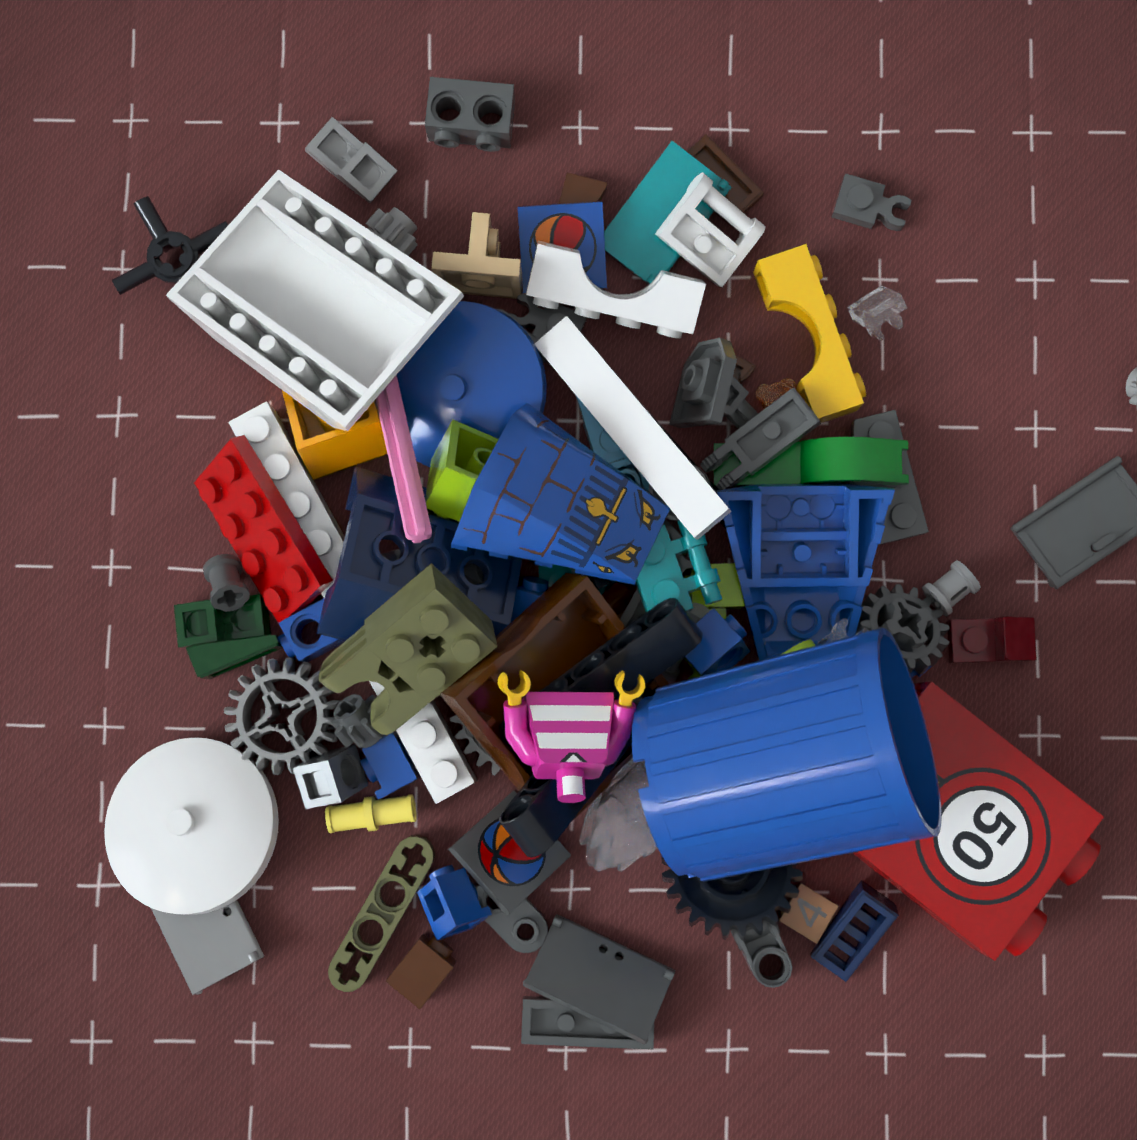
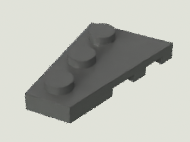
(905, 514)

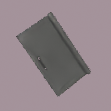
(1090, 513)
(598, 981)

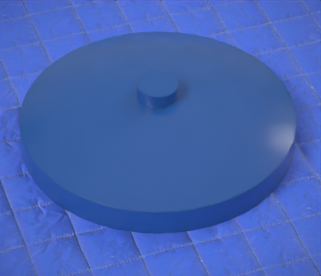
(471, 371)

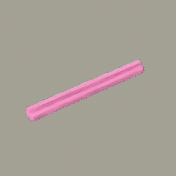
(403, 464)

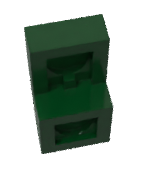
(202, 623)

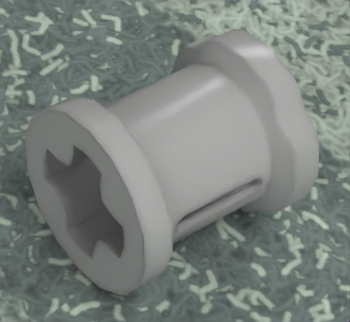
(951, 587)

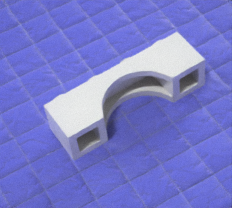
(667, 302)

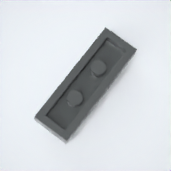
(554, 1024)

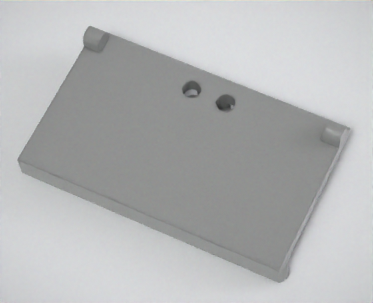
(209, 944)

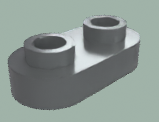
(507, 925)

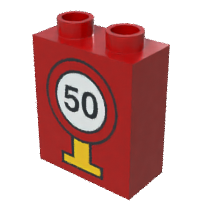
(1000, 837)

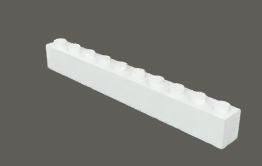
(426, 733)

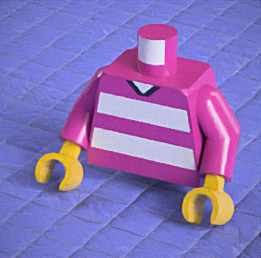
(568, 732)

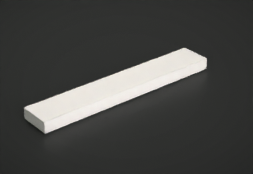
(632, 428)

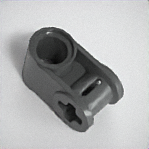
(757, 946)

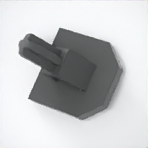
(709, 389)

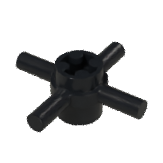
(164, 241)

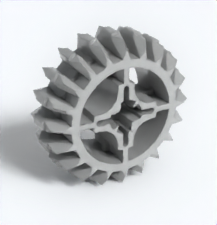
(250, 734)

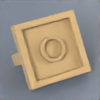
(481, 270)

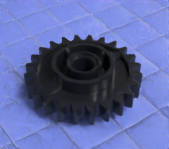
(735, 900)

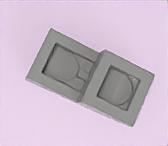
(350, 160)

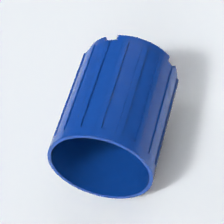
(787, 760)

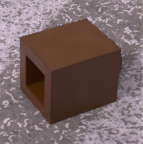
(422, 970)

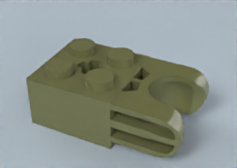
(412, 648)

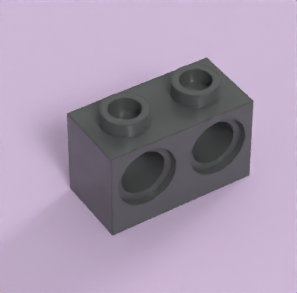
(472, 101)

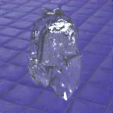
(616, 822)

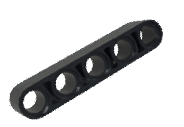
(641, 648)
(538, 818)

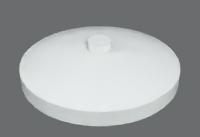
(191, 826)

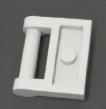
(702, 241)

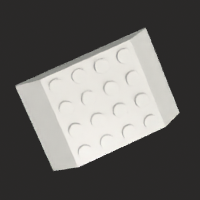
(313, 300)

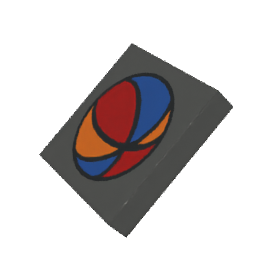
(500, 863)

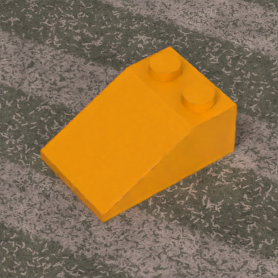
(333, 449)

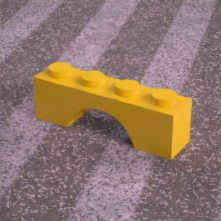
(793, 286)

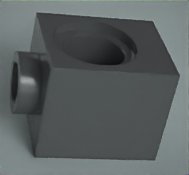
(330, 777)

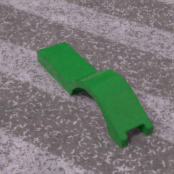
(828, 461)

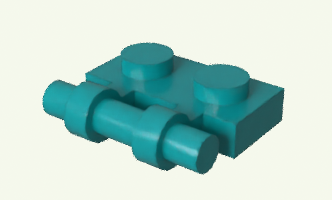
(662, 575)

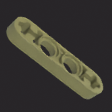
(385, 914)

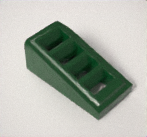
(222, 656)

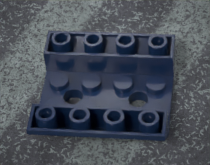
(369, 580)

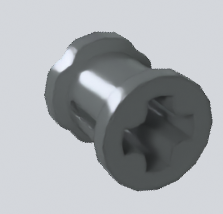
(227, 589)

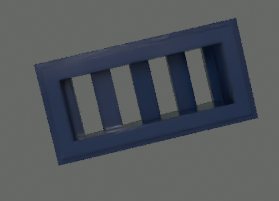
(867, 940)

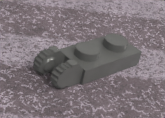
(763, 438)

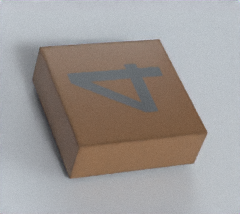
(809, 913)

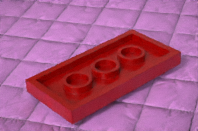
(262, 529)

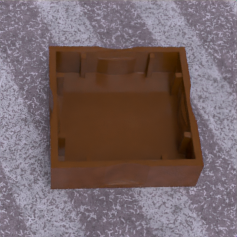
(544, 643)

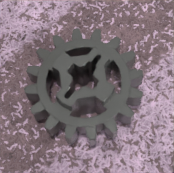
(910, 624)

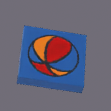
(566, 225)

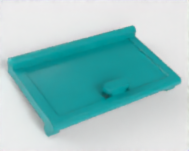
(632, 232)

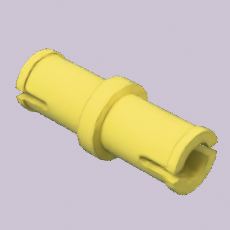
(370, 813)

